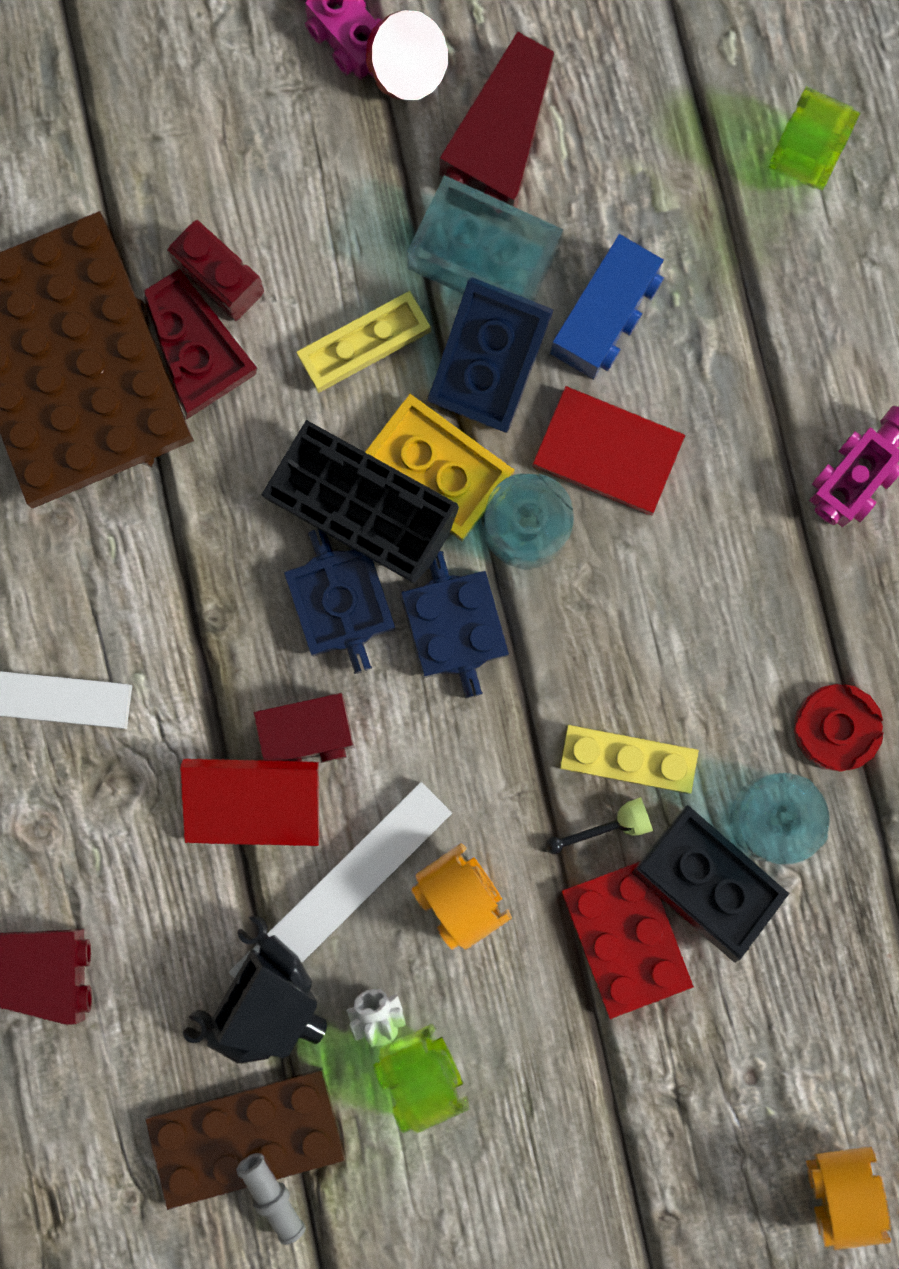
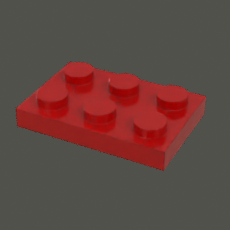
(626, 941)

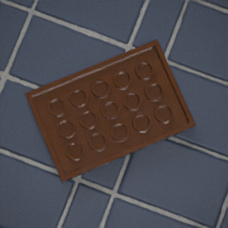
(78, 365)

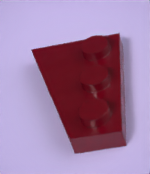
(195, 344)

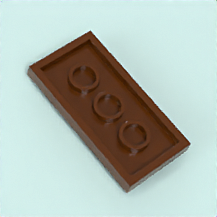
(206, 1141)

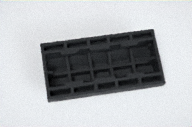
(362, 502)

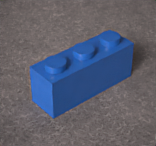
(608, 307)

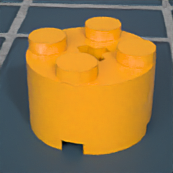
(460, 898)
(851, 1198)

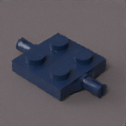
(339, 601)
(454, 625)

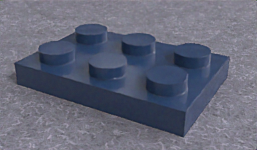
(489, 354)

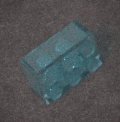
(482, 239)

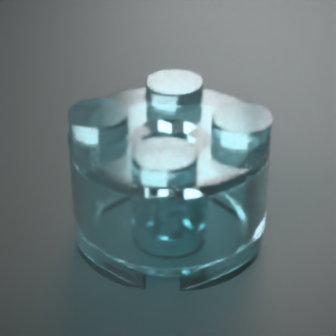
(528, 496)
(801, 833)

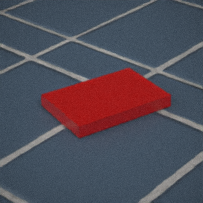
(608, 450)
(250, 802)

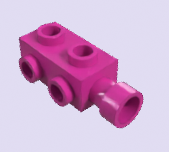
(341, 30)
(856, 480)

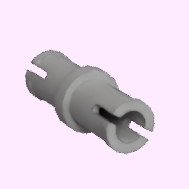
(271, 1198)

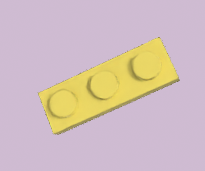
(364, 341)
(629, 759)

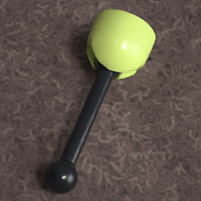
(631, 819)

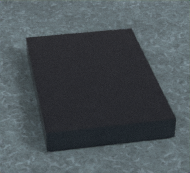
(711, 883)

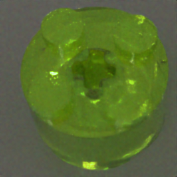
(814, 139)
(420, 1080)

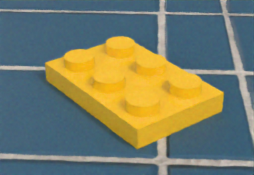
(441, 458)

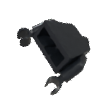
(264, 1006)

